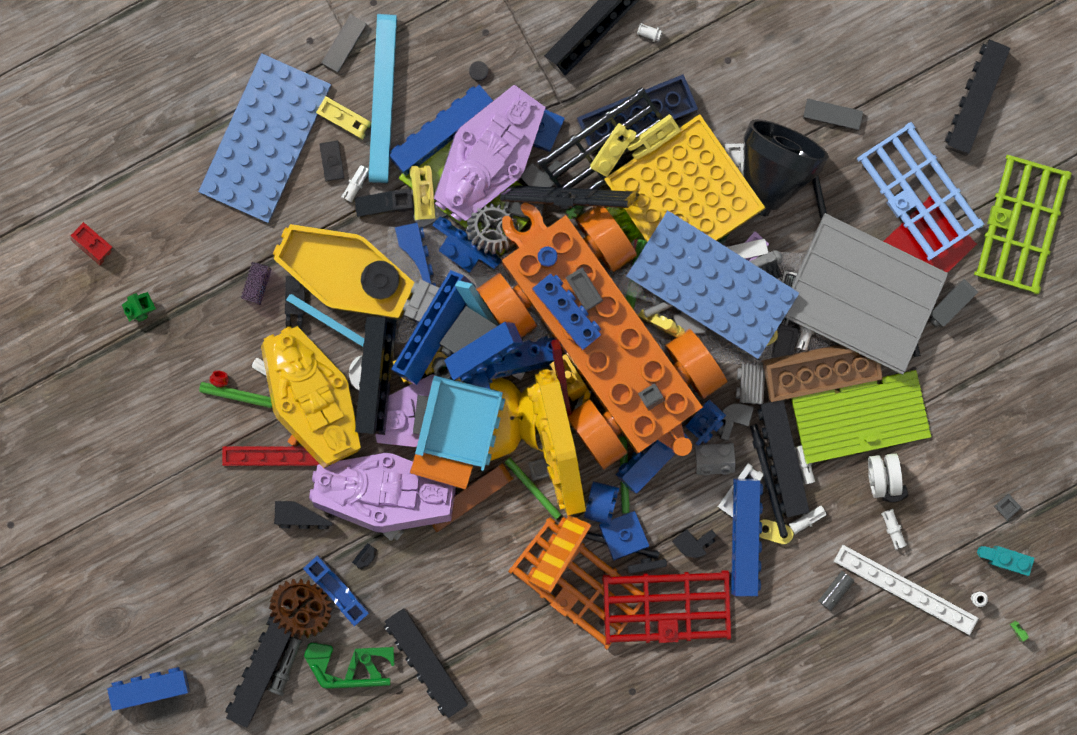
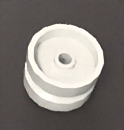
(885, 475)

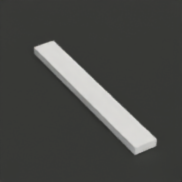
(906, 589)

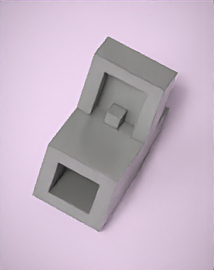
(687, 322)

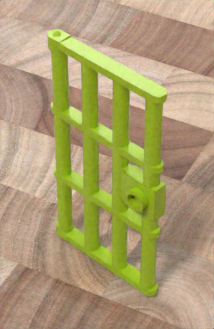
(1008, 220)

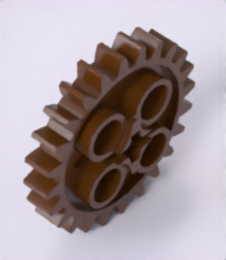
(288, 596)

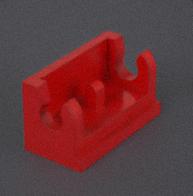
(91, 243)

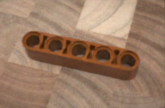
(477, 493)

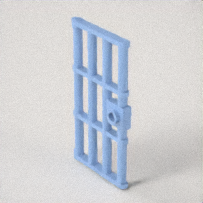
(908, 199)

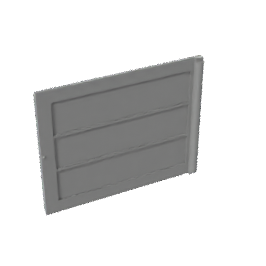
(864, 293)

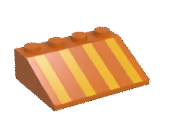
(559, 553)

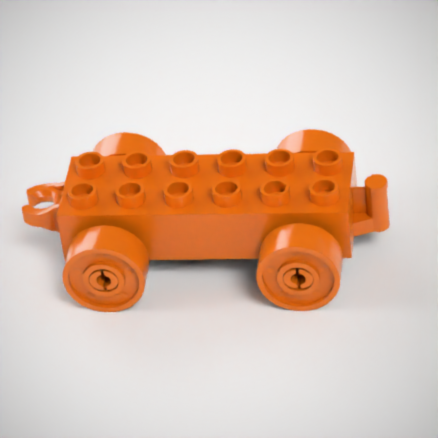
(624, 355)

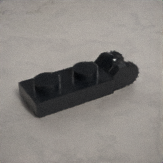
(298, 290)

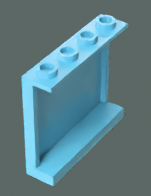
(460, 422)

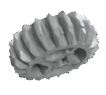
(486, 217)

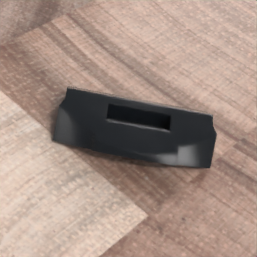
(897, 498)
(365, 556)

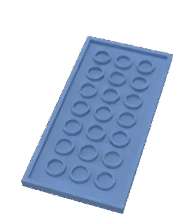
(264, 138)
(712, 284)

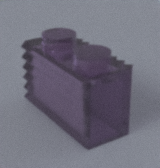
(256, 283)

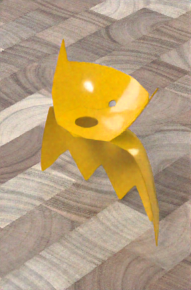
(512, 431)

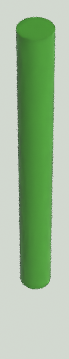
(533, 489)
(624, 490)

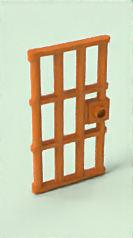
(570, 595)

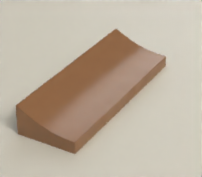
(817, 372)

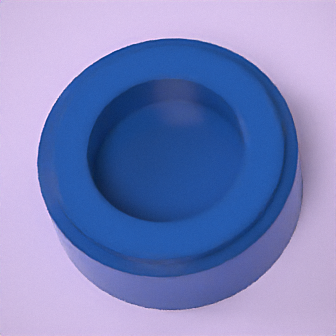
(547, 256)

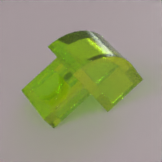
(624, 222)

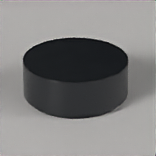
(478, 71)

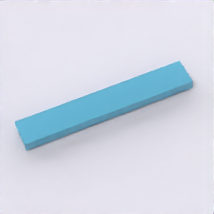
(325, 319)

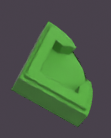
(1021, 634)

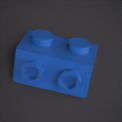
(705, 421)

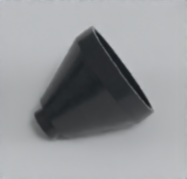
(779, 162)

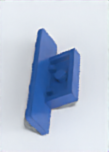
(459, 247)

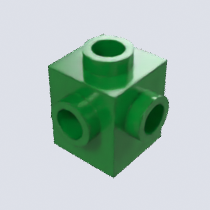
(138, 307)

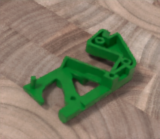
(319, 655)

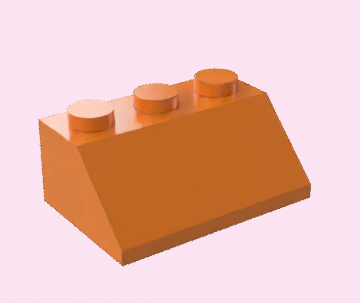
(442, 470)

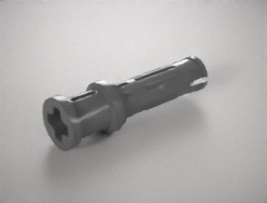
(281, 676)

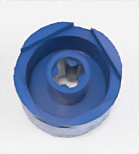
(601, 502)

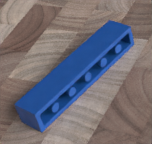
(440, 131)
(431, 330)
(746, 537)

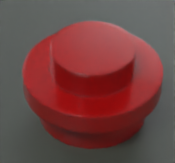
(219, 378)

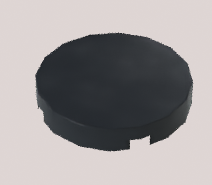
(380, 280)

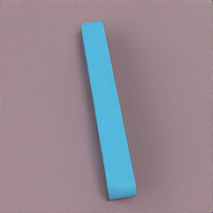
(382, 98)

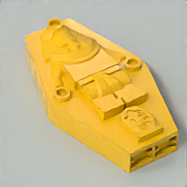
(332, 268)
(310, 396)
(557, 441)

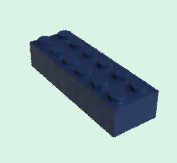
(669, 97)

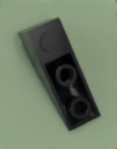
(384, 203)
(293, 513)

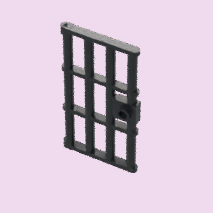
(575, 140)
(569, 196)

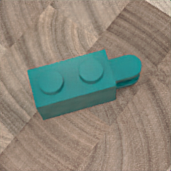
(1007, 559)

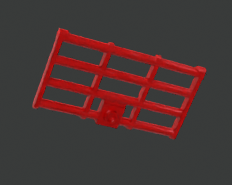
(667, 621)

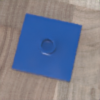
(548, 130)
(624, 536)

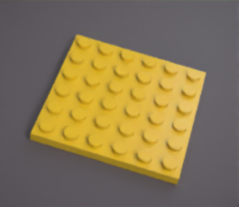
(691, 180)

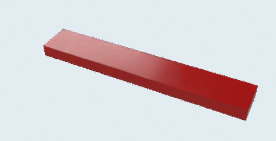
(267, 456)

